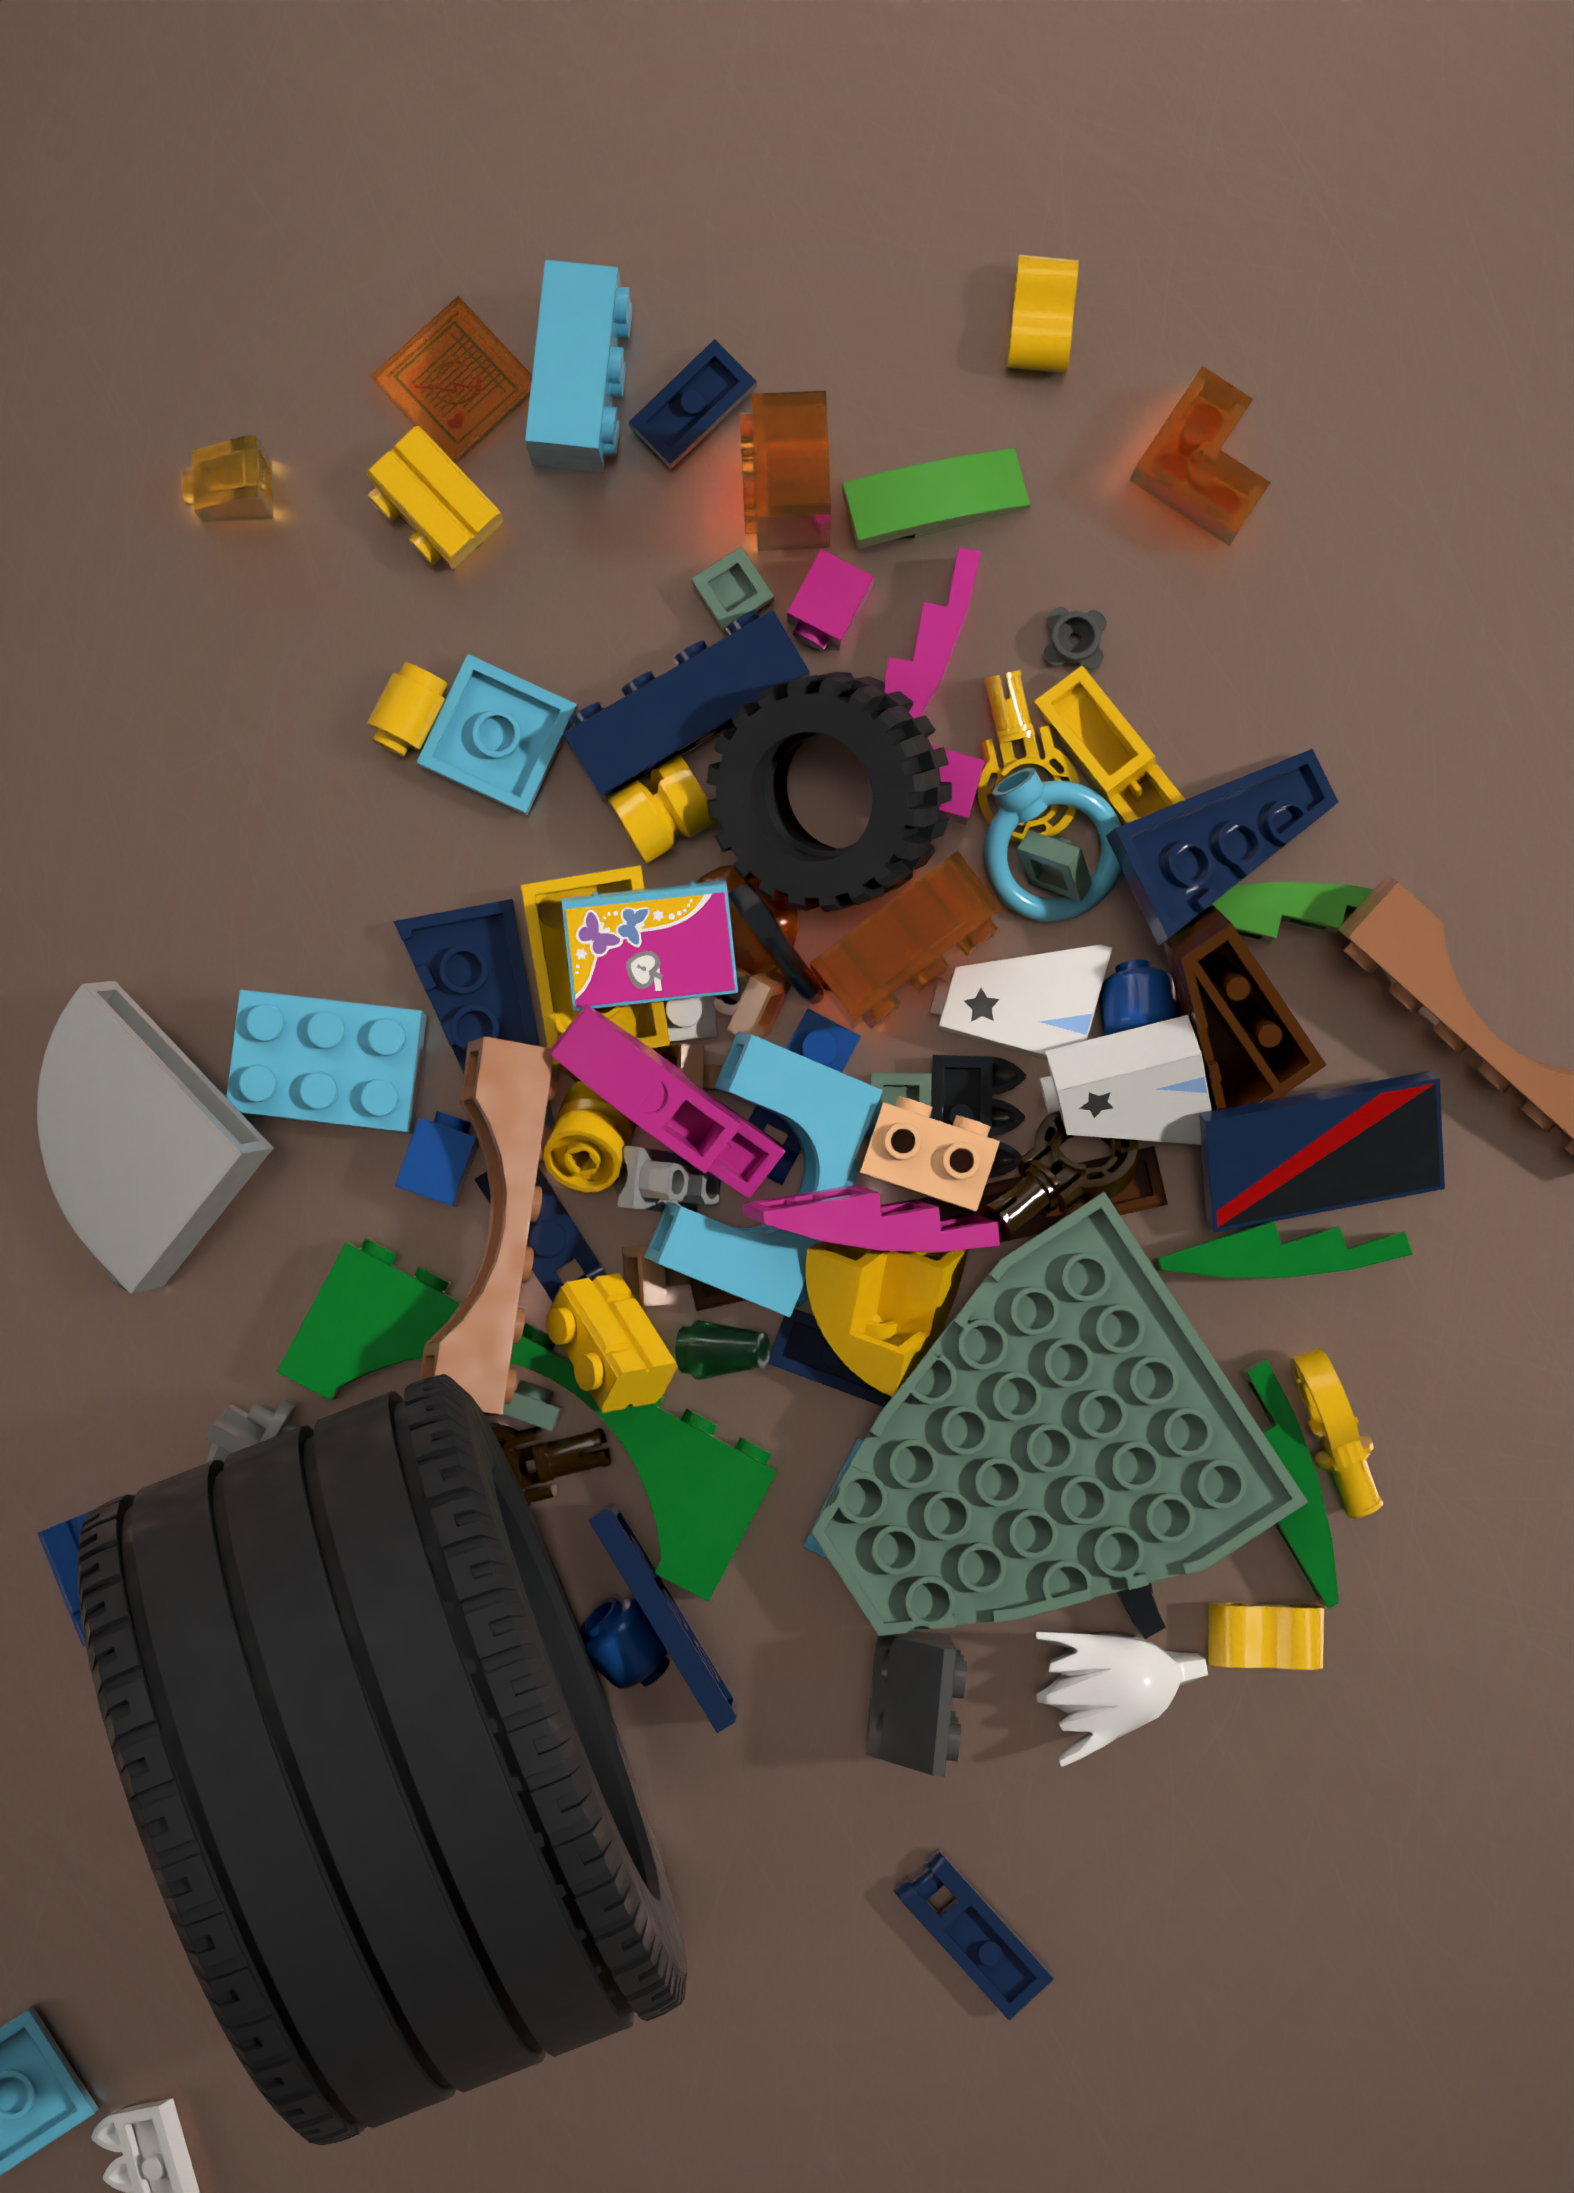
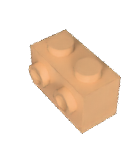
(929, 1154)

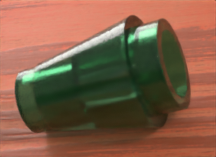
(719, 1349)

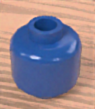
(1137, 997)
(624, 1644)

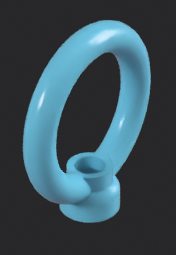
(1024, 798)

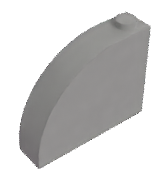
(136, 1138)

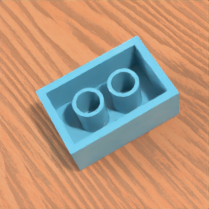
(577, 366)
(327, 1061)

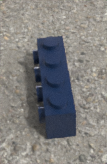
(684, 704)

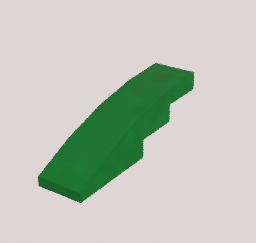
(1261, 1254)
(1307, 1528)

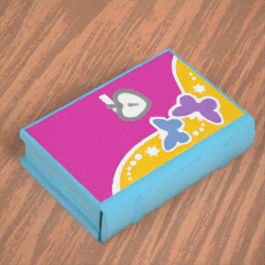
(649, 945)

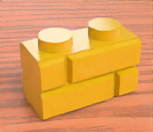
(433, 498)
(610, 1342)

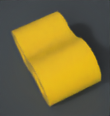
(1042, 313)
(1265, 1635)

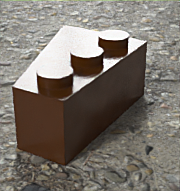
(1241, 1023)

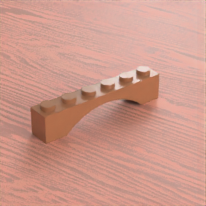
(1410, 946)
(506, 1103)

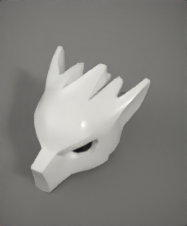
(1112, 1685)

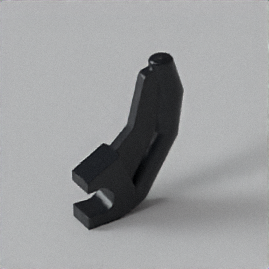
(776, 943)

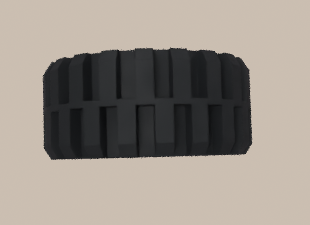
(756, 804)

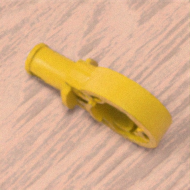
(1013, 723)
(1337, 1431)

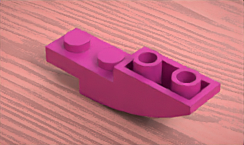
(666, 1102)

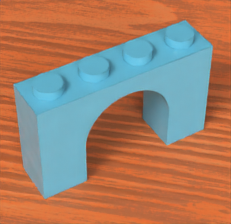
(830, 1120)

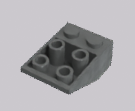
(912, 1701)

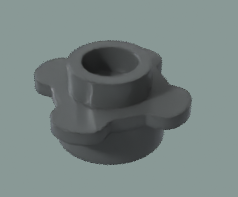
(1087, 625)

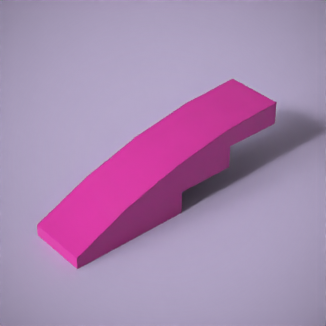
(935, 639)
(857, 1219)

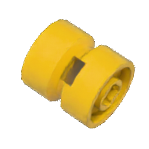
(662, 808)
(587, 1141)

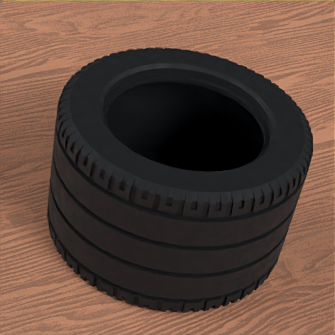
(374, 1763)

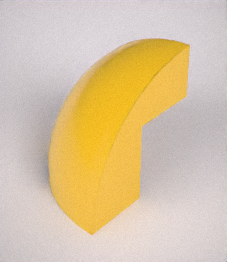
(881, 1306)

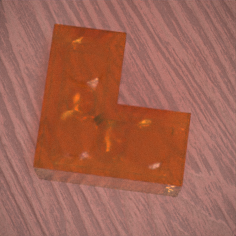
(1188, 464)

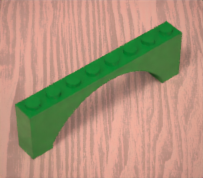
(695, 1482)

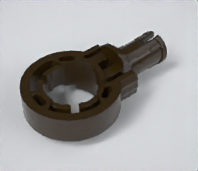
(1056, 1181)
(550, 1458)

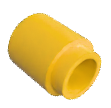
(407, 709)

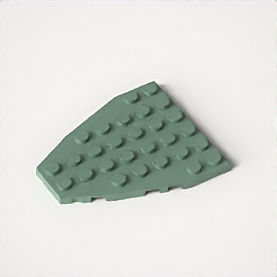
(1052, 1447)

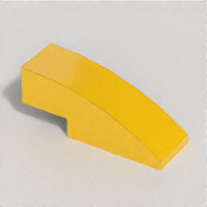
(1106, 748)

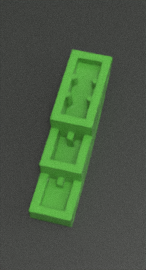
(1260, 907)

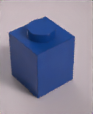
(438, 1159)

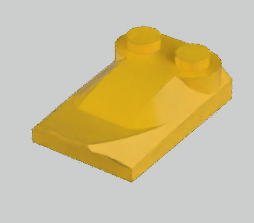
(550, 958)

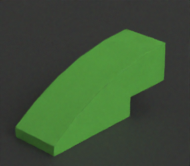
(934, 496)

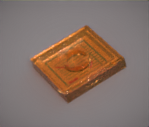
(455, 380)

